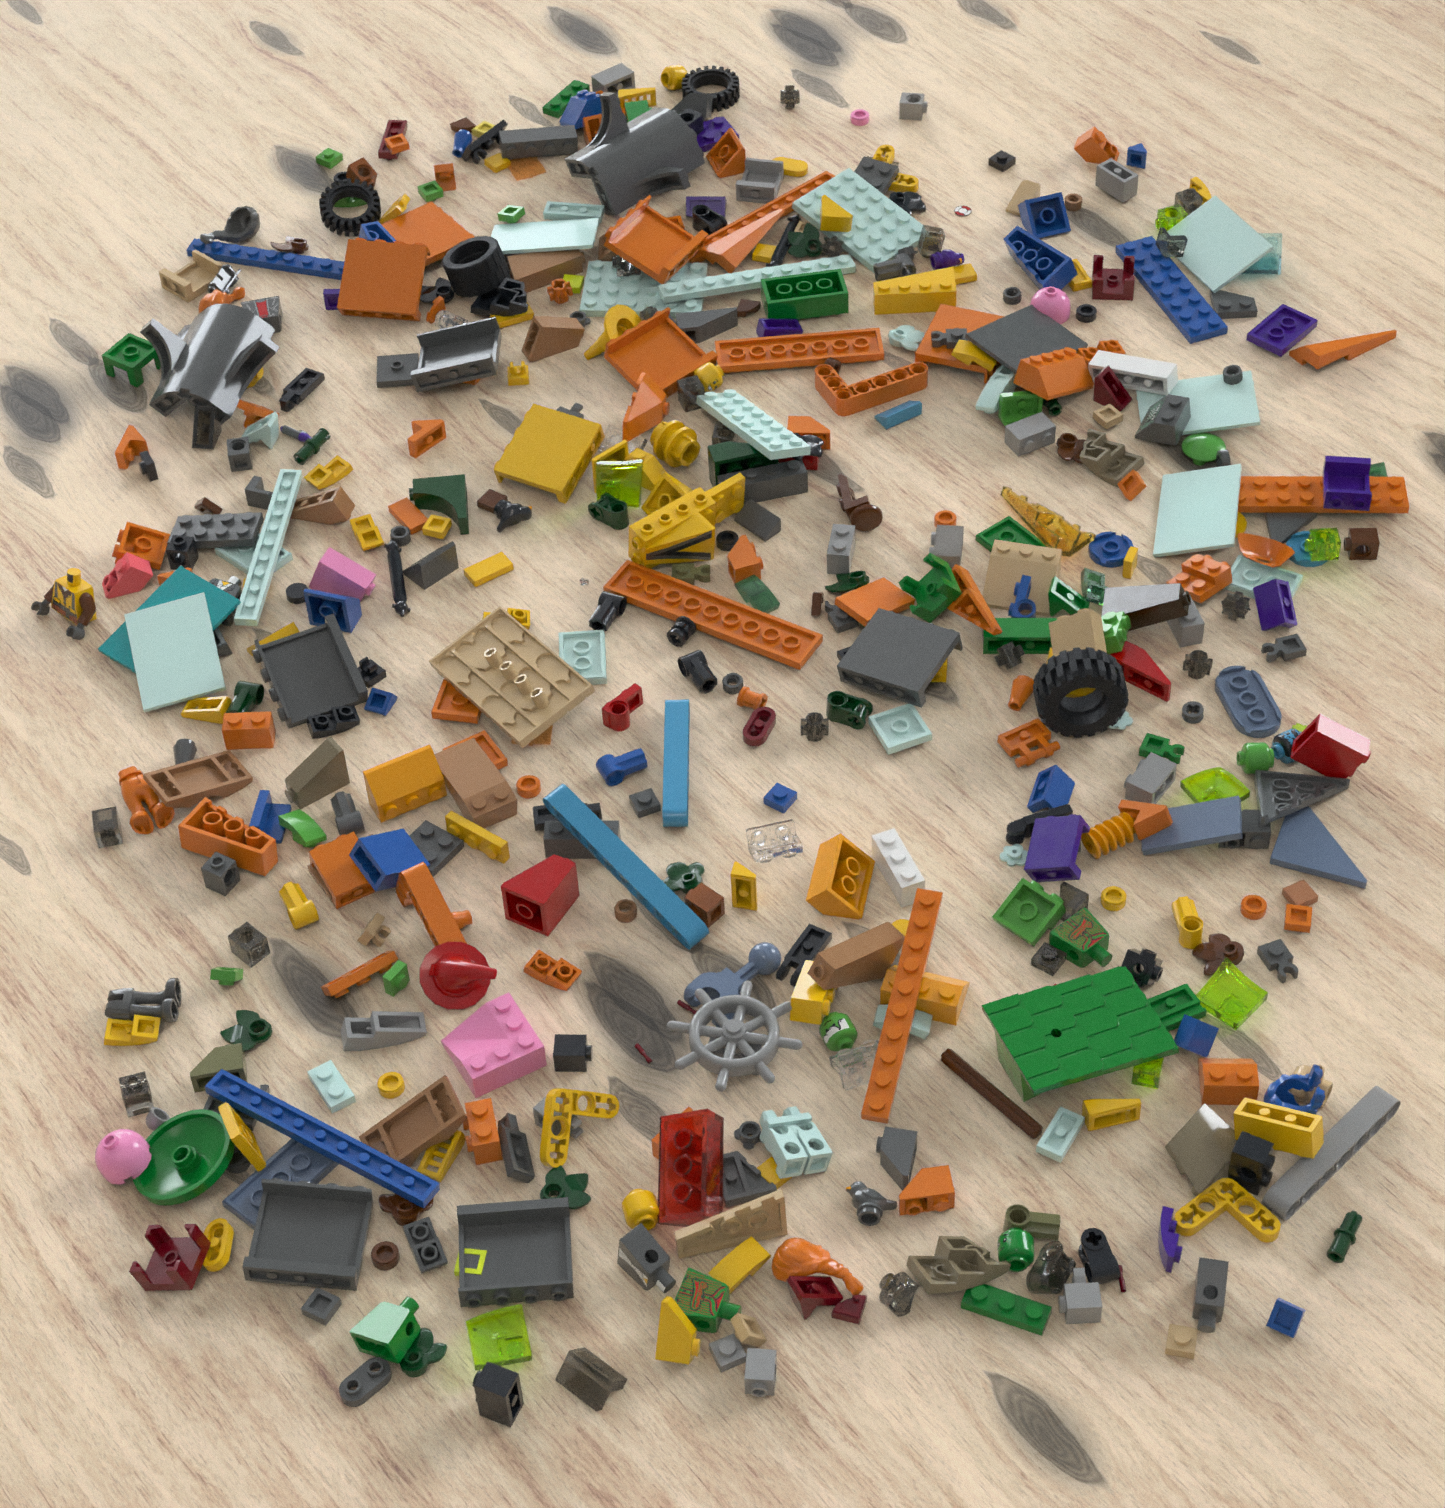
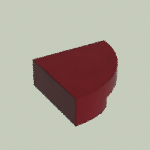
(850, 1309)

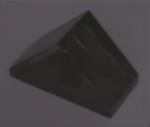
(206, 427)

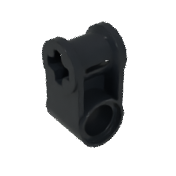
(706, 219)
(1097, 1257)

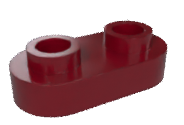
(759, 726)

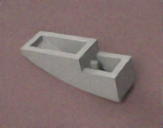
(382, 1030)

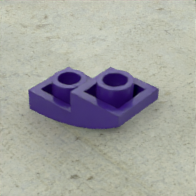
(1168, 1240)

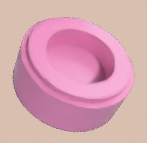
(859, 117)

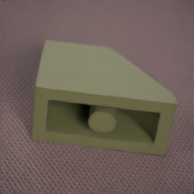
(227, 1057)

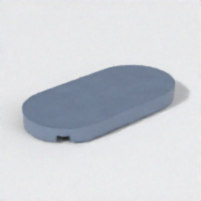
(1248, 702)

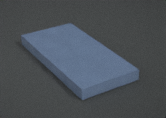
(1198, 826)
(290, 1163)

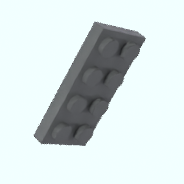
(220, 529)

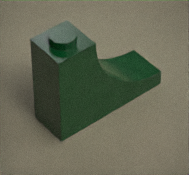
(443, 495)

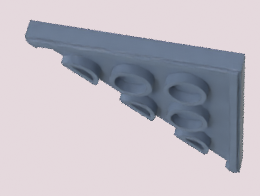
(1311, 849)

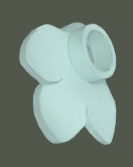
(906, 337)

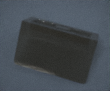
(589, 1377)

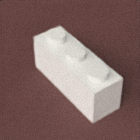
(897, 866)

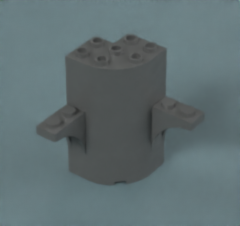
(636, 156)
(212, 361)

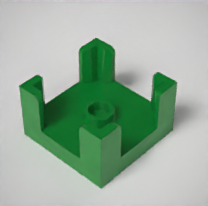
(130, 355)
(934, 590)

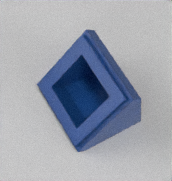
(1137, 156)

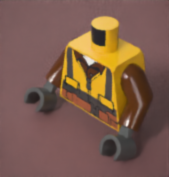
(73, 600)

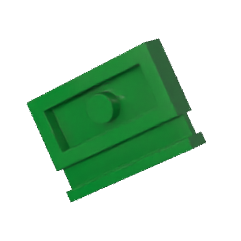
(1174, 1004)

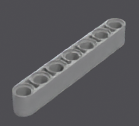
(1339, 1146)

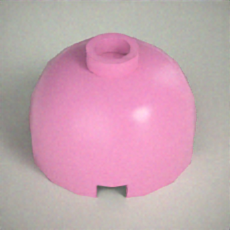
(1053, 303)
(122, 1156)

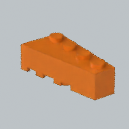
(213, 830)

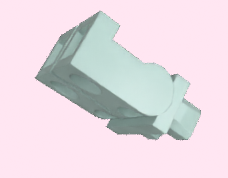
(794, 1143)

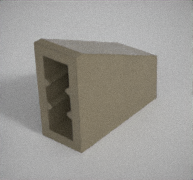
(318, 775)

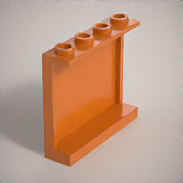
(428, 226)
(653, 242)
(382, 279)
(949, 318)
(659, 350)

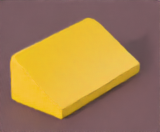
(743, 887)

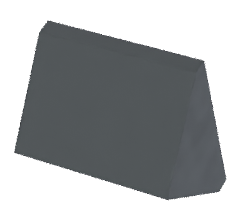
(433, 566)

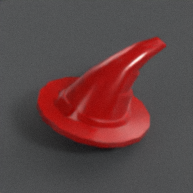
(455, 975)

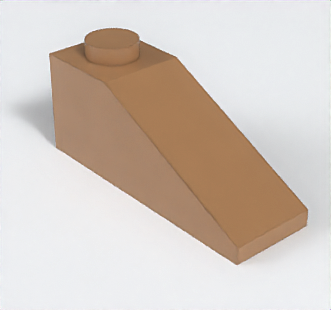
(324, 507)

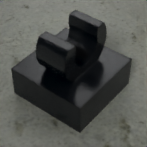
(371, 672)

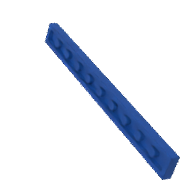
(269, 259)
(323, 1138)

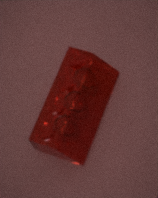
(690, 1167)

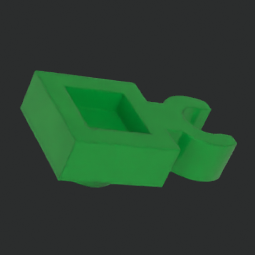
(1161, 747)

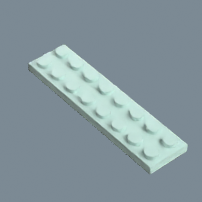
(753, 425)

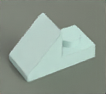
(264, 429)

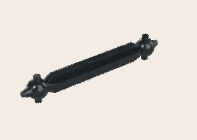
(783, 245)
(396, 577)

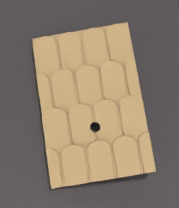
(511, 676)

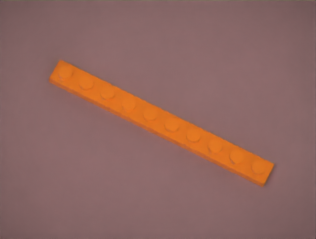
(782, 202)
(902, 1006)

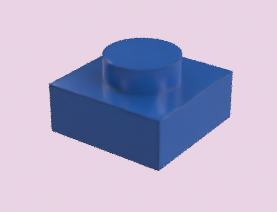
(780, 798)
(1286, 1317)

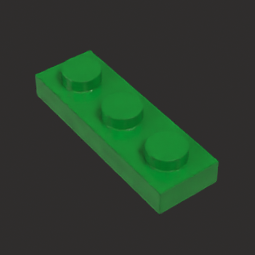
(558, 104)
(1007, 1308)

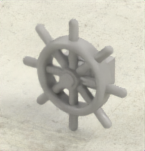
(734, 1046)

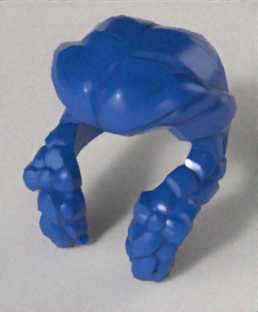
(1279, 1095)

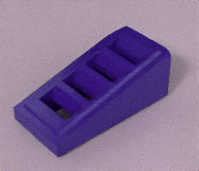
(777, 327)

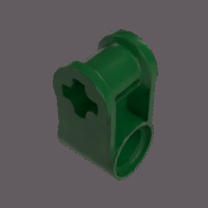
(610, 511)
(847, 710)

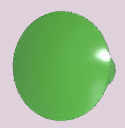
(1202, 447)

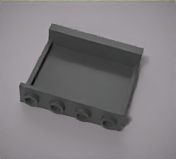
(457, 354)
(897, 656)
(310, 672)
(309, 1234)
(525, 1253)

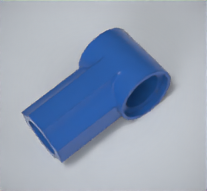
(616, 768)

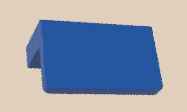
(1050, 789)
(266, 816)

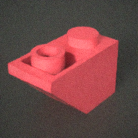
(127, 576)

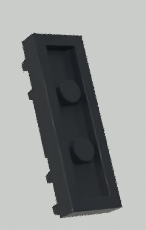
(484, 142)

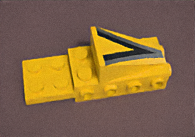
(686, 526)

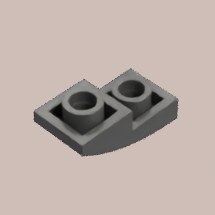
(425, 1245)

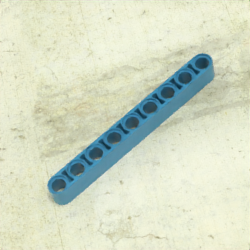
(626, 866)

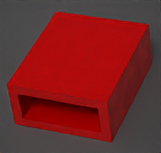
(1330, 748)

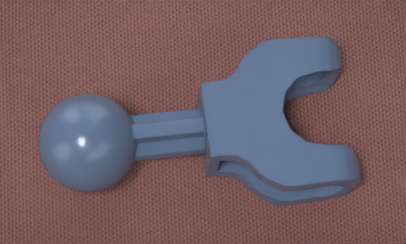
(763, 960)

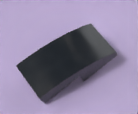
(340, 720)

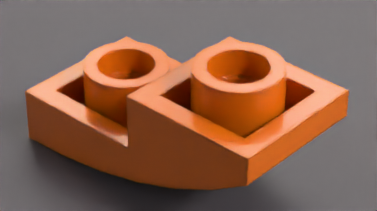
(1109, 346)
(554, 973)

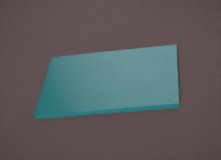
(178, 585)

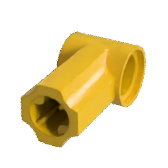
(299, 908)
(1188, 922)

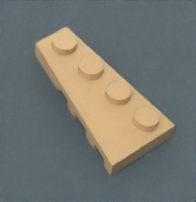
(758, 1218)

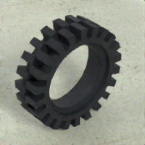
(713, 77)
(346, 190)

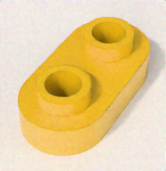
(220, 1235)

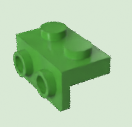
(1018, 405)

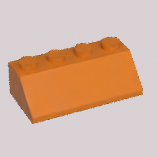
(1054, 374)

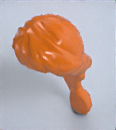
(219, 297)
(803, 1258)

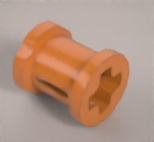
(751, 699)

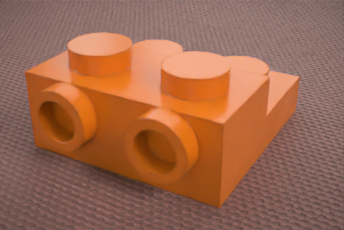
(143, 543)
(1203, 577)

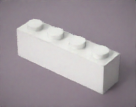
(1137, 372)

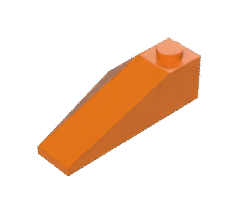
(646, 409)

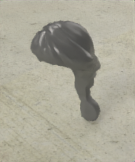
(241, 225)

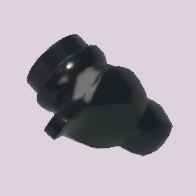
(511, 513)

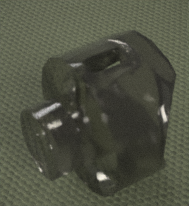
(898, 1292)

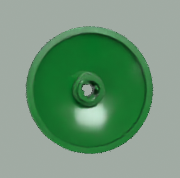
(186, 1157)

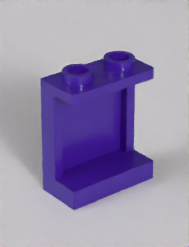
(1346, 483)
(1055, 848)

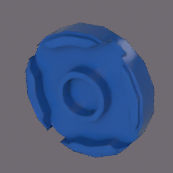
(1109, 549)

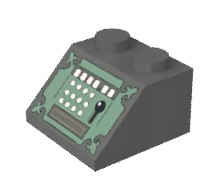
(1165, 420)

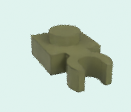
(689, 573)

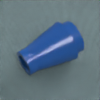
(461, 141)

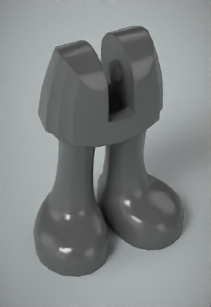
(126, 1002)

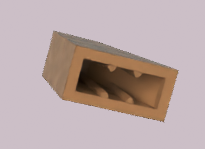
(551, 336)

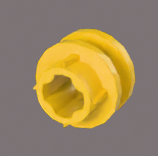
(675, 443)

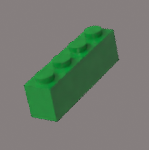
(1029, 632)

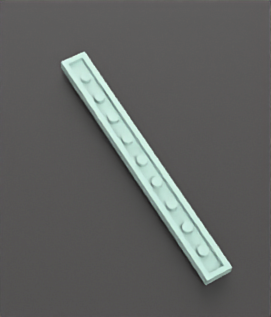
(748, 279)
(268, 548)

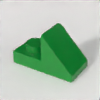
(1064, 597)

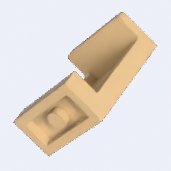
(191, 279)

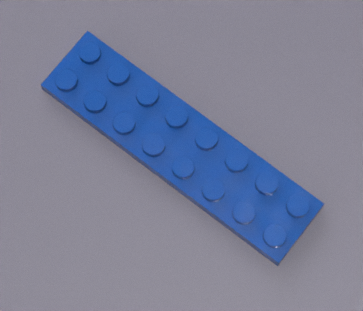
(1172, 291)

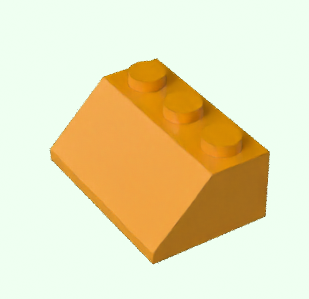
(404, 783)
(840, 879)
(938, 995)

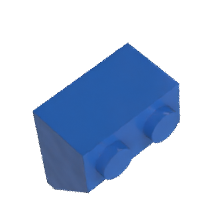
(581, 106)
(1044, 215)
(322, 603)

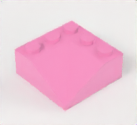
(494, 1046)

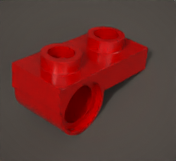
(617, 712)

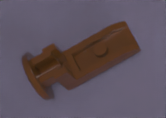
(859, 511)

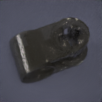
(1050, 1271)

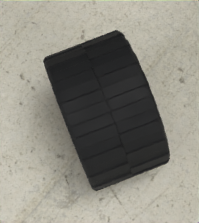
(475, 266)

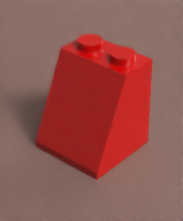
(541, 894)

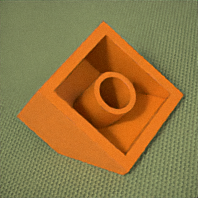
(1227, 1080)

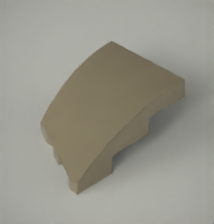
(1107, 458)
(1202, 1147)
(955, 1266)

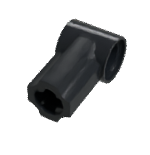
(608, 608)
(697, 669)

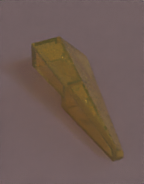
(1048, 525)

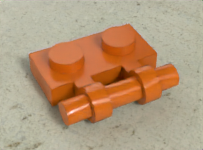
(1025, 737)

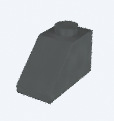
(898, 1154)

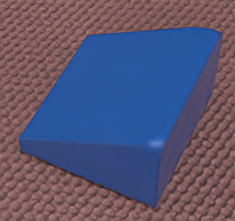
(380, 701)

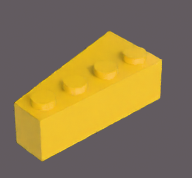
(915, 292)

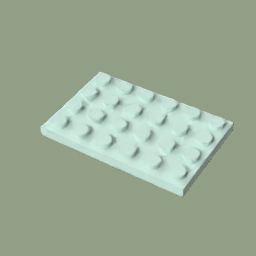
(877, 222)
(605, 290)

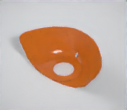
(1264, 548)

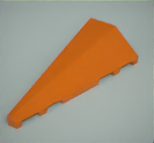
(736, 246)
(1327, 352)
(972, 604)

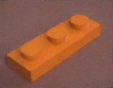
(360, 974)

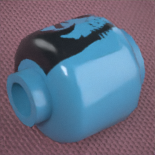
(1283, 744)

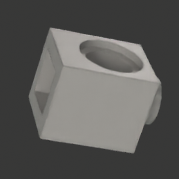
(912, 106)
(760, 1372)

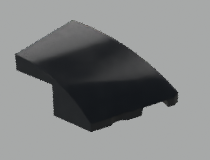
(504, 301)

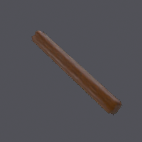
(991, 1093)

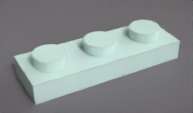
(567, 211)

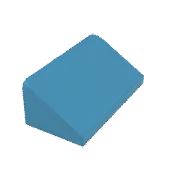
(899, 414)

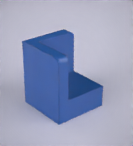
(1195, 1036)

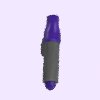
(300, 435)

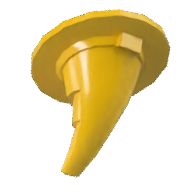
(616, 322)

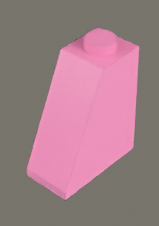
(342, 576)

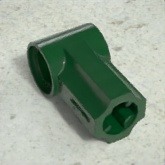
(246, 696)

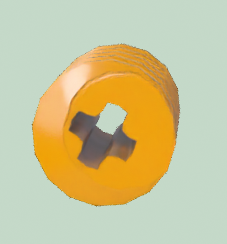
(1109, 835)

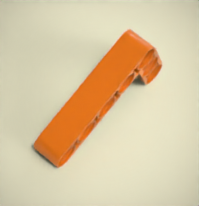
(870, 392)
(419, 888)

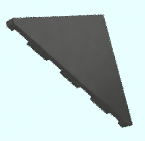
(1284, 525)
(1286, 793)

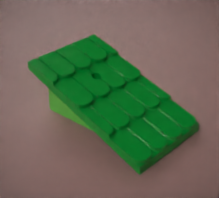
(1076, 1031)

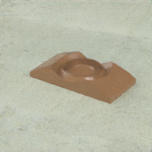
(194, 780)
(418, 1124)

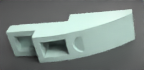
(999, 383)

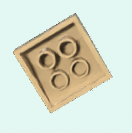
(1008, 564)

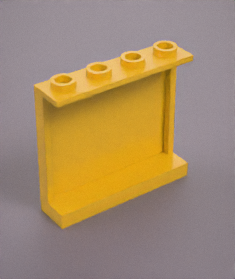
(550, 451)

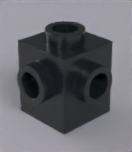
(1143, 966)

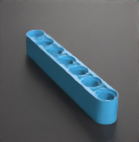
(676, 763)

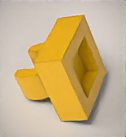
(518, 374)

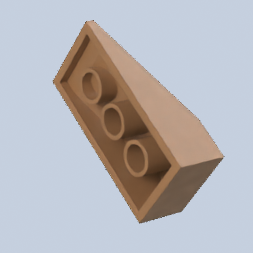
(476, 784)

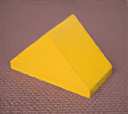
(834, 216)

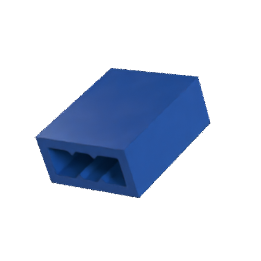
(385, 856)

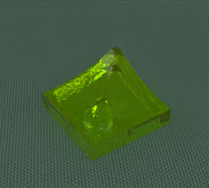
(620, 480)
(1213, 785)
(1231, 995)
(499, 1337)

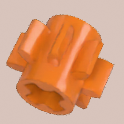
(560, 291)

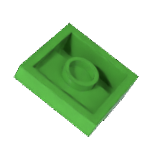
(1115, 630)
(1029, 911)

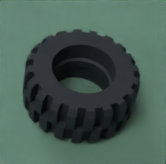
(1074, 671)

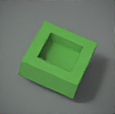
(329, 158)
(430, 191)
(511, 214)
(226, 975)
(396, 978)

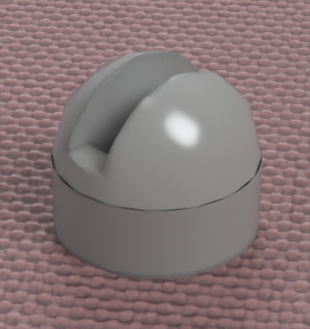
(156, 1118)

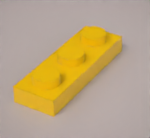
(477, 837)

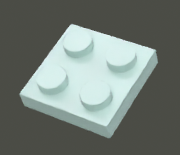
(900, 728)

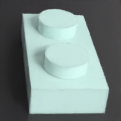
(331, 1086)
(1060, 1134)

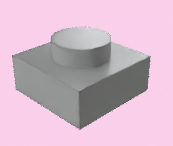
(727, 1352)

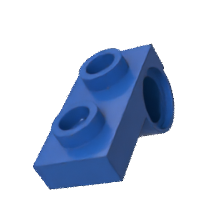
(1022, 592)

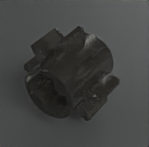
(789, 97)
(833, 242)
(1235, 605)
(1009, 655)
(1197, 664)
(814, 726)

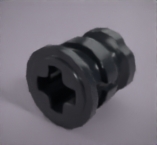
(683, 632)

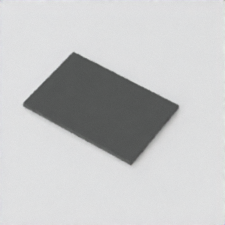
(1022, 336)

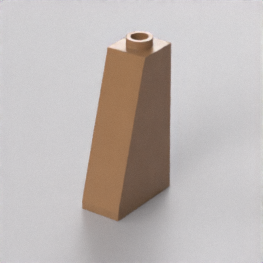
(541, 268)
(858, 958)

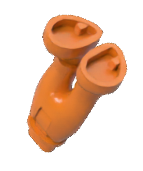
(134, 792)

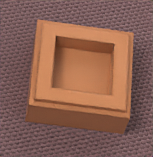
(1300, 894)

